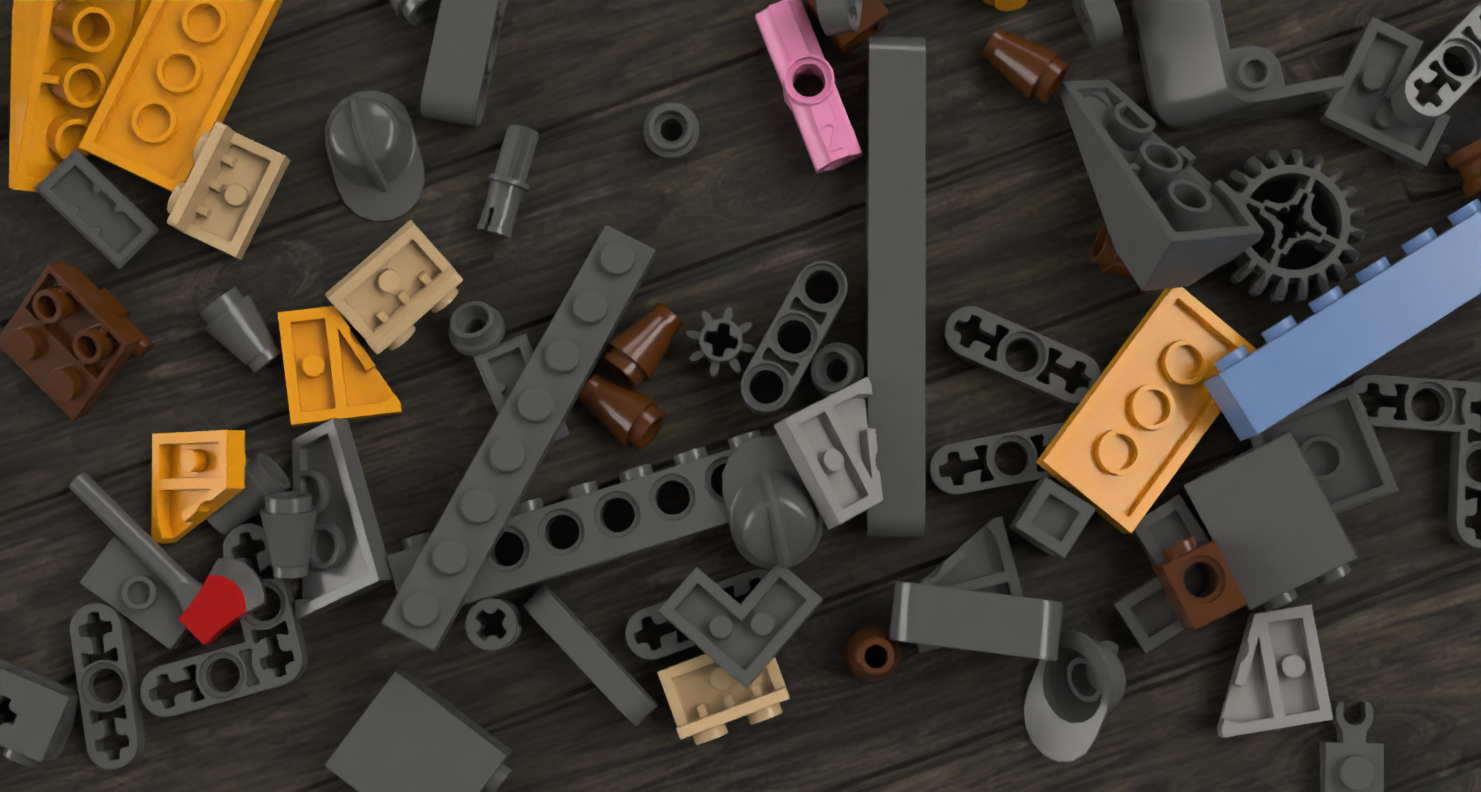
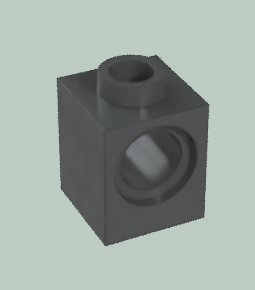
(1051, 518)

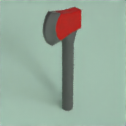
(207, 608)

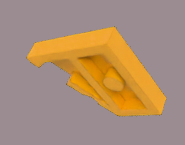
(329, 370)
(193, 478)

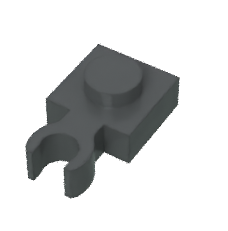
(1351, 761)

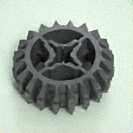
(1307, 235)

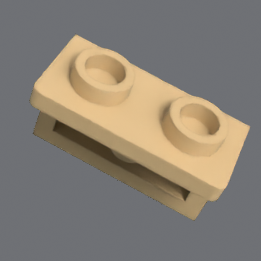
(226, 190)
(395, 288)
(708, 697)

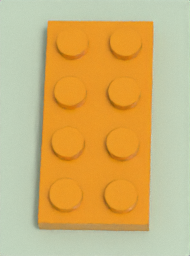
(176, 84)
(1143, 411)

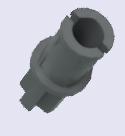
(508, 181)

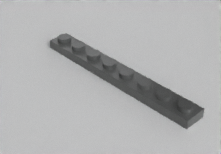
(519, 440)

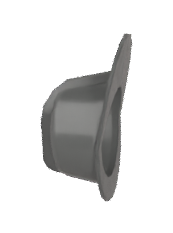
(374, 155)
(769, 505)
(1073, 696)

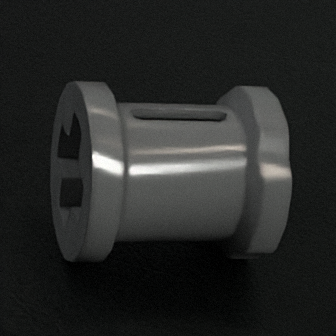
(476, 624)

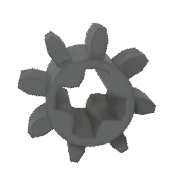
(712, 330)

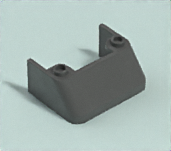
(1201, 81)

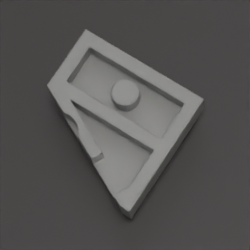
(835, 453)
(1276, 675)

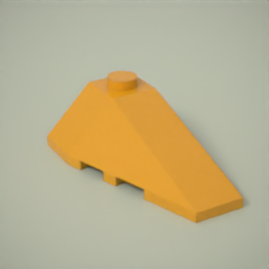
(59, 74)

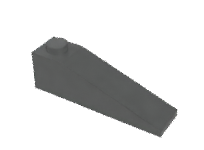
(1155, 204)

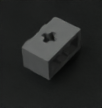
(44, 715)

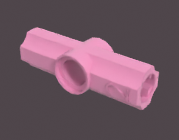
(798, 53)

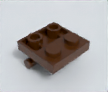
(72, 338)

